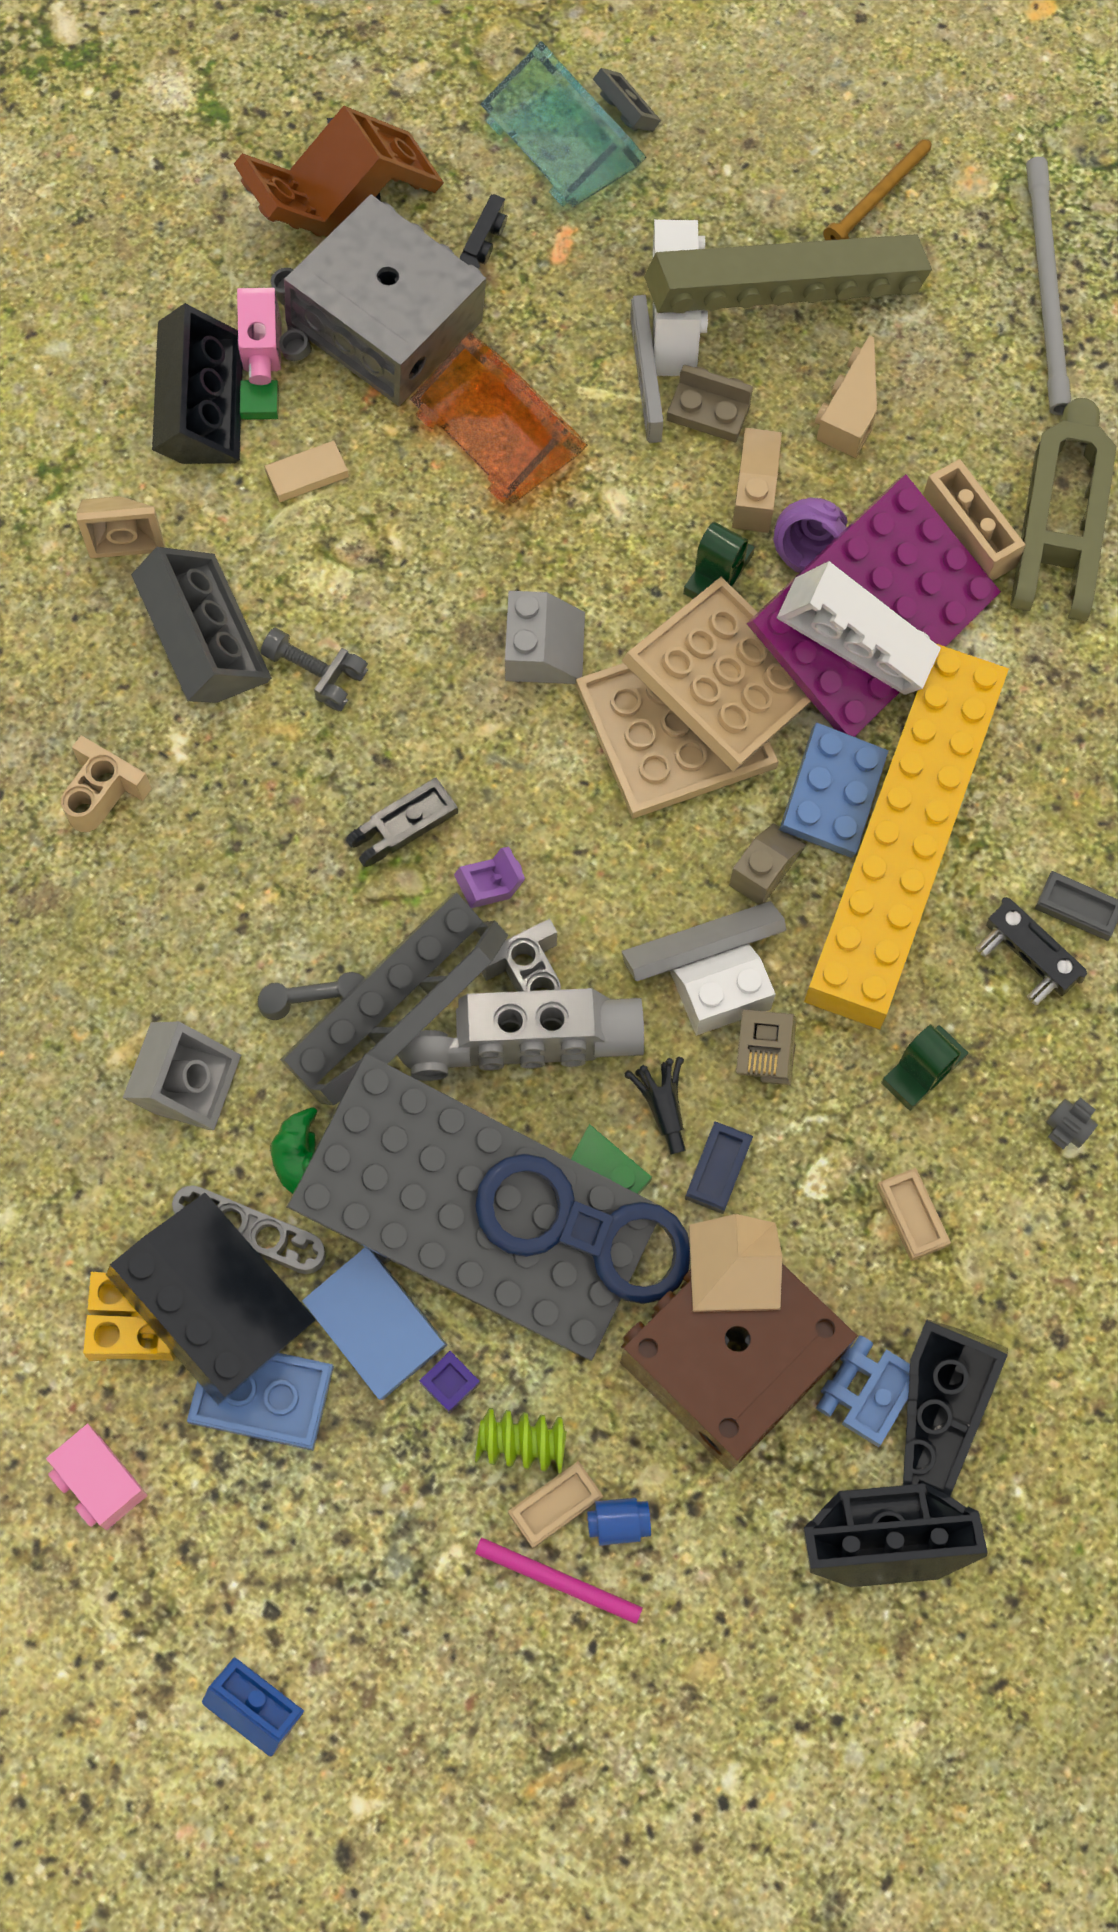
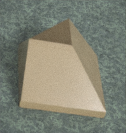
(118, 527)
(735, 1265)

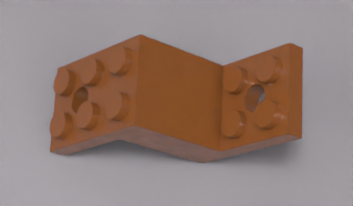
(337, 172)

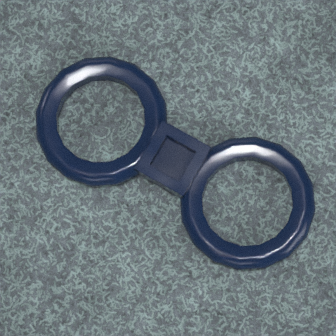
(582, 1228)

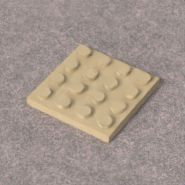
(718, 675)
(651, 748)

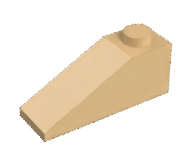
(757, 480)

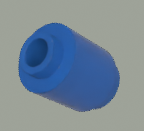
(619, 1521)

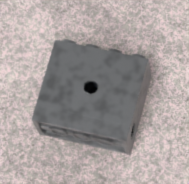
(384, 299)

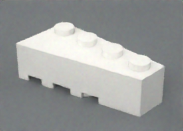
(677, 334)
(859, 628)

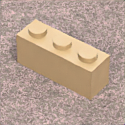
(974, 519)

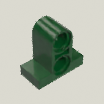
(718, 555)
(924, 1065)

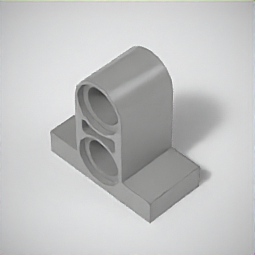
(533, 943)

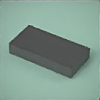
(1079, 905)

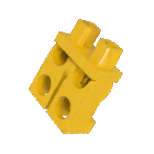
(117, 1328)

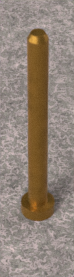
(840, 230)

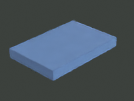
(374, 1323)
(274, 1405)

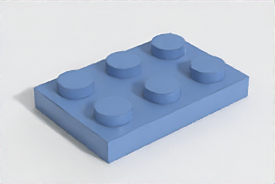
(834, 790)

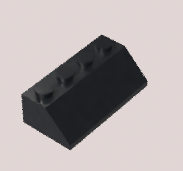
(197, 389)

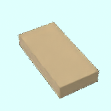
(306, 471)
(913, 1214)
(555, 1504)

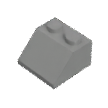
(543, 639)
(182, 1075)

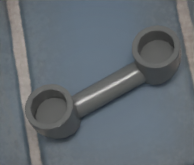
(294, 342)
(276, 999)

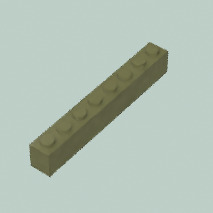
(786, 273)

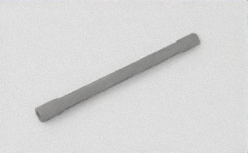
(1058, 381)

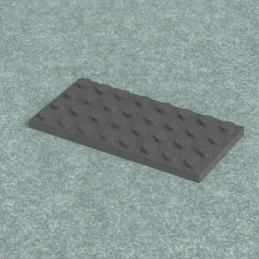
(405, 1180)

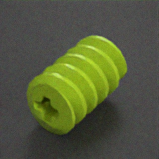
(521, 1440)

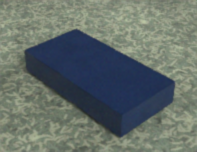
(718, 1167)

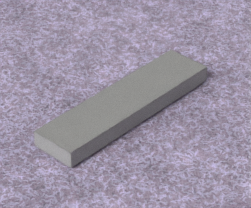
(646, 369)
(703, 941)

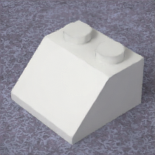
(722, 987)

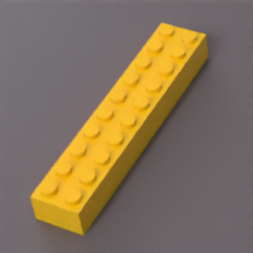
(906, 839)

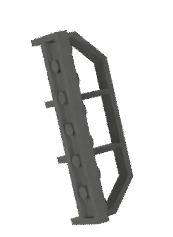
(387, 987)

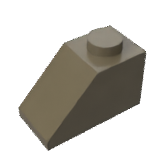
(765, 863)

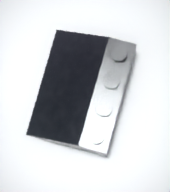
(209, 1297)

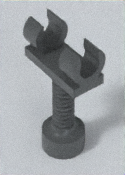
(277, 646)

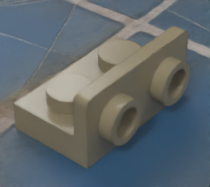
(710, 403)

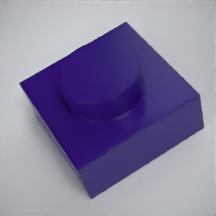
(449, 1382)

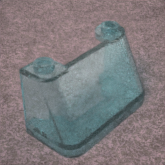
(560, 128)

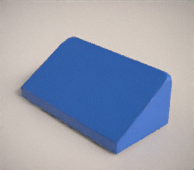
(252, 1706)

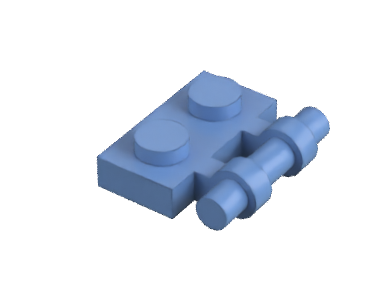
(881, 1398)

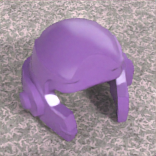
(807, 530)

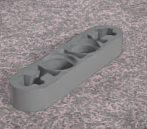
(253, 1222)

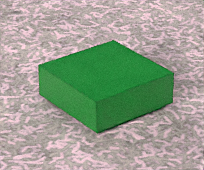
(259, 400)

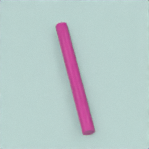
(558, 1580)

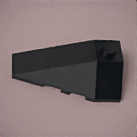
(947, 1398)

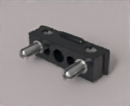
(1034, 948)

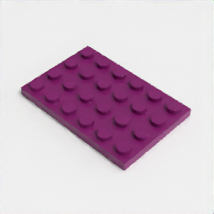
(907, 562)

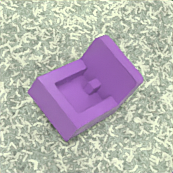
(490, 879)

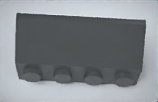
(199, 624)

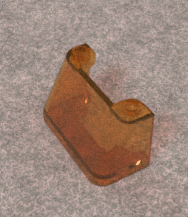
(497, 419)

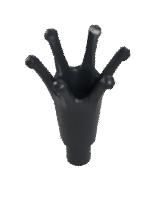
(663, 1101)

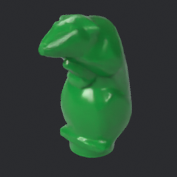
(293, 1147)

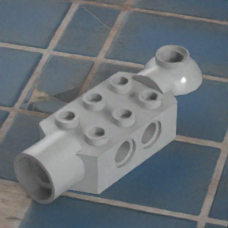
(581, 1020)

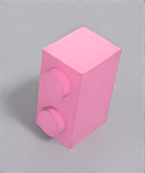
(95, 1478)

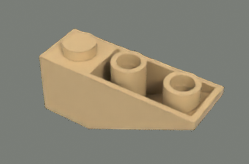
(853, 409)

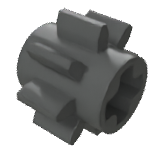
(1071, 1123)

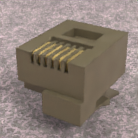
(767, 1046)

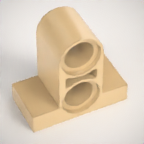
(100, 795)

